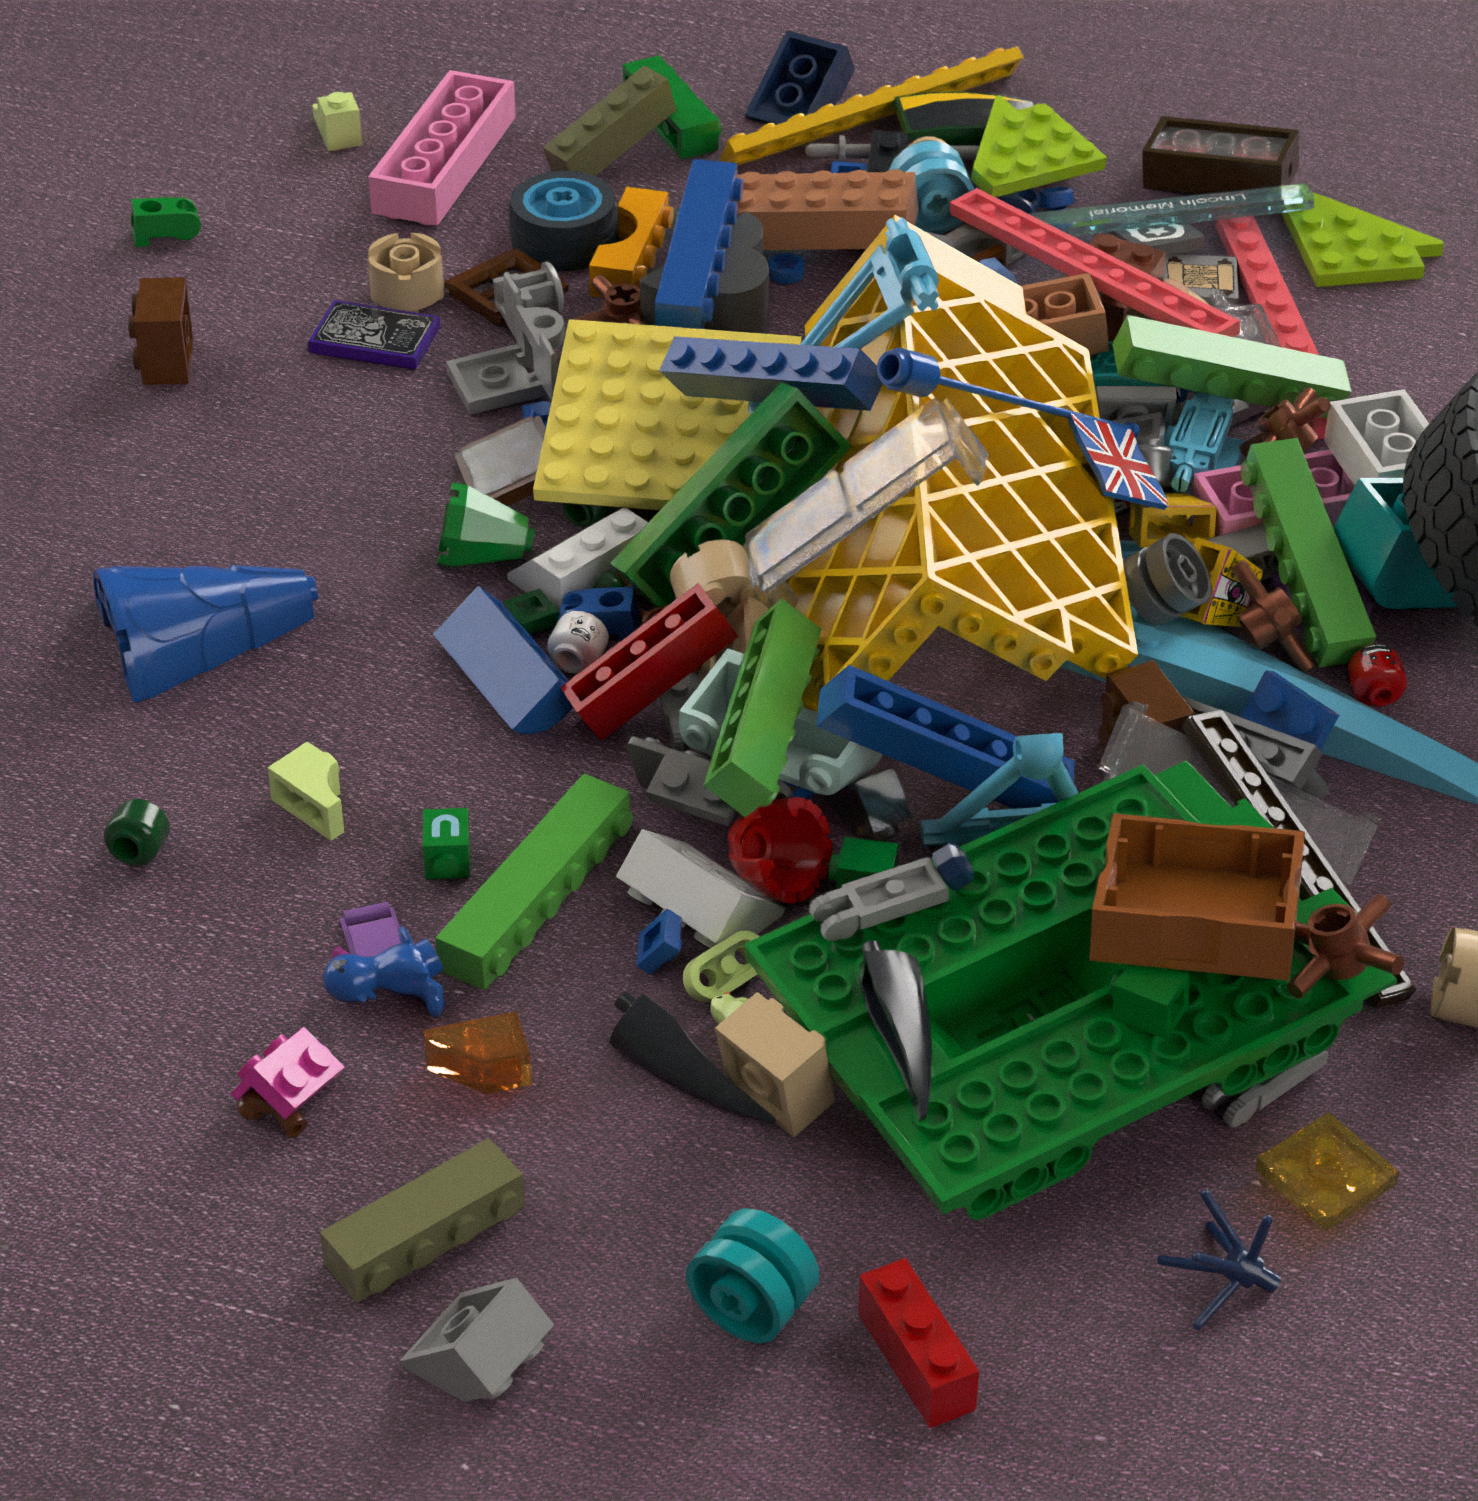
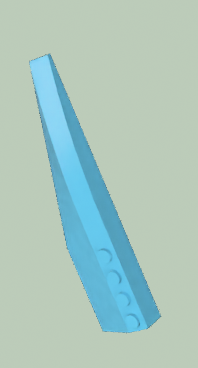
(1225, 671)

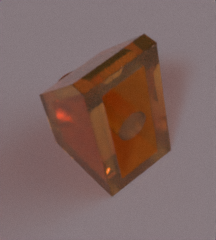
(481, 1053)

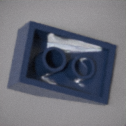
(801, 79)

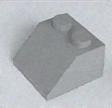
(480, 1341)

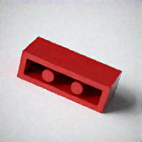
(918, 1342)

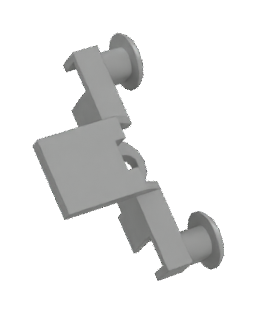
(499, 375)

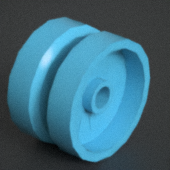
(938, 182)

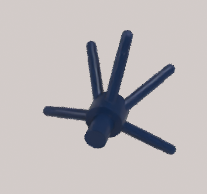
(1241, 1266)

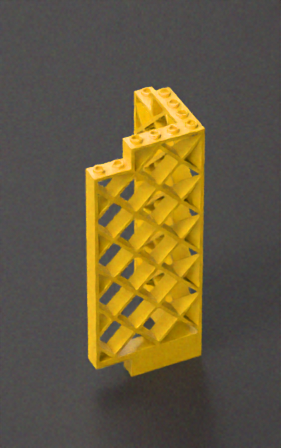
(1008, 564)

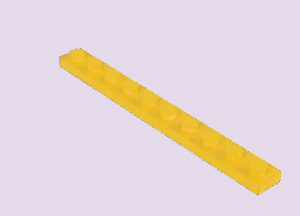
(864, 109)

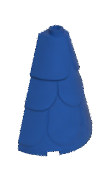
(195, 617)

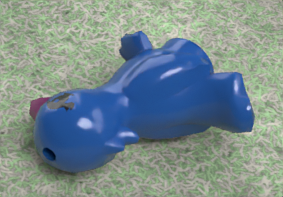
(399, 969)

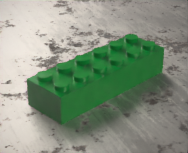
(748, 479)

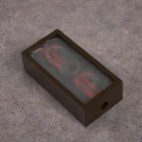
(1218, 156)

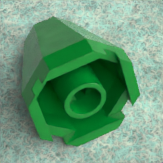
(481, 530)

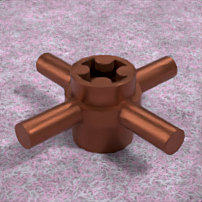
(620, 303)
(1290, 421)
(1270, 617)
(1341, 944)

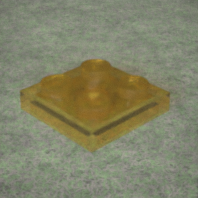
(1327, 1171)

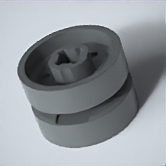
(1167, 579)

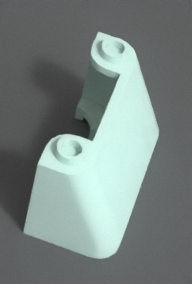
(815, 756)

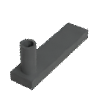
(1278, 753)

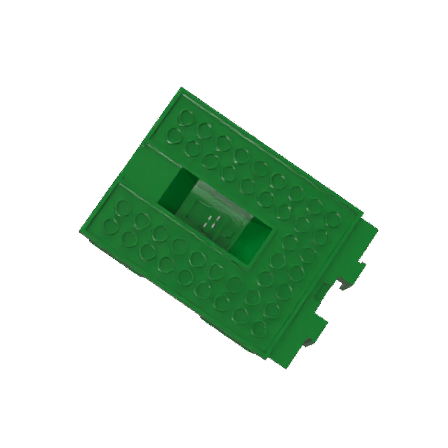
(1025, 1019)

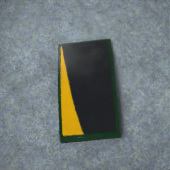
(950, 116)

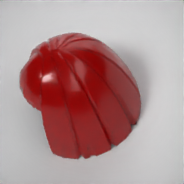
(782, 849)

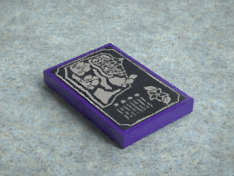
(374, 334)

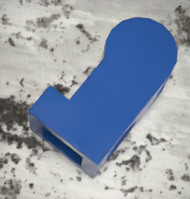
(613, 606)

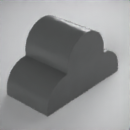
(743, 286)

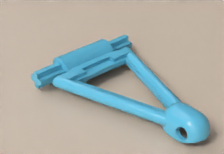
(902, 275)
(1035, 758)

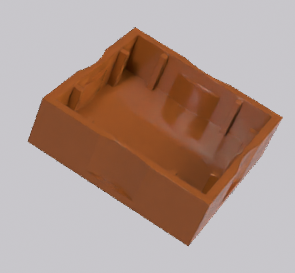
(1198, 897)

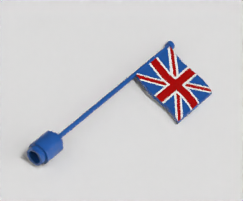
(1105, 444)

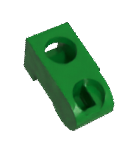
(163, 219)

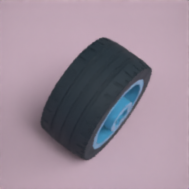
(563, 218)

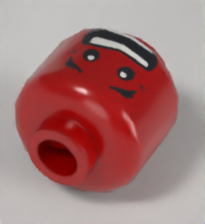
(1374, 673)

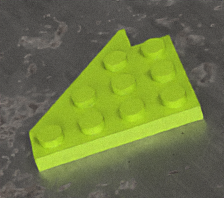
(1030, 150)
(1357, 247)

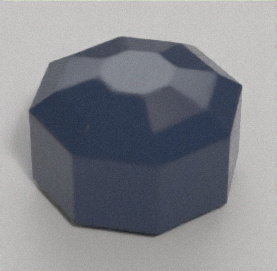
(953, 866)

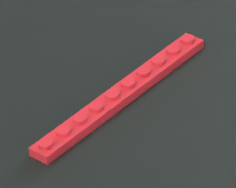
(1076, 257)
(1267, 287)

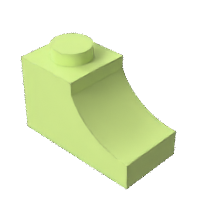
(338, 120)
(308, 788)

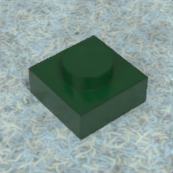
(533, 611)

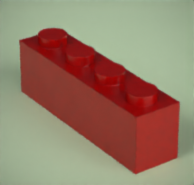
(649, 662)

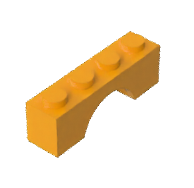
(642, 223)

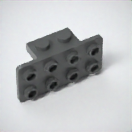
(678, 780)

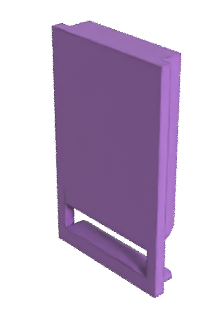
(372, 936)

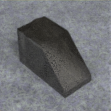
(872, 804)

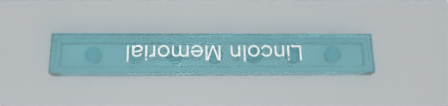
(1180, 209)

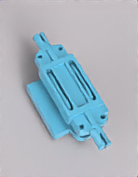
(1201, 440)

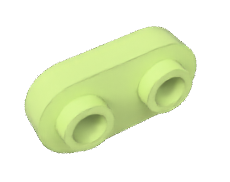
(720, 968)

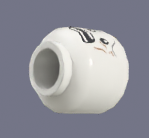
(577, 641)

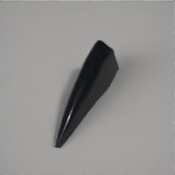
(900, 1013)
(665, 1049)

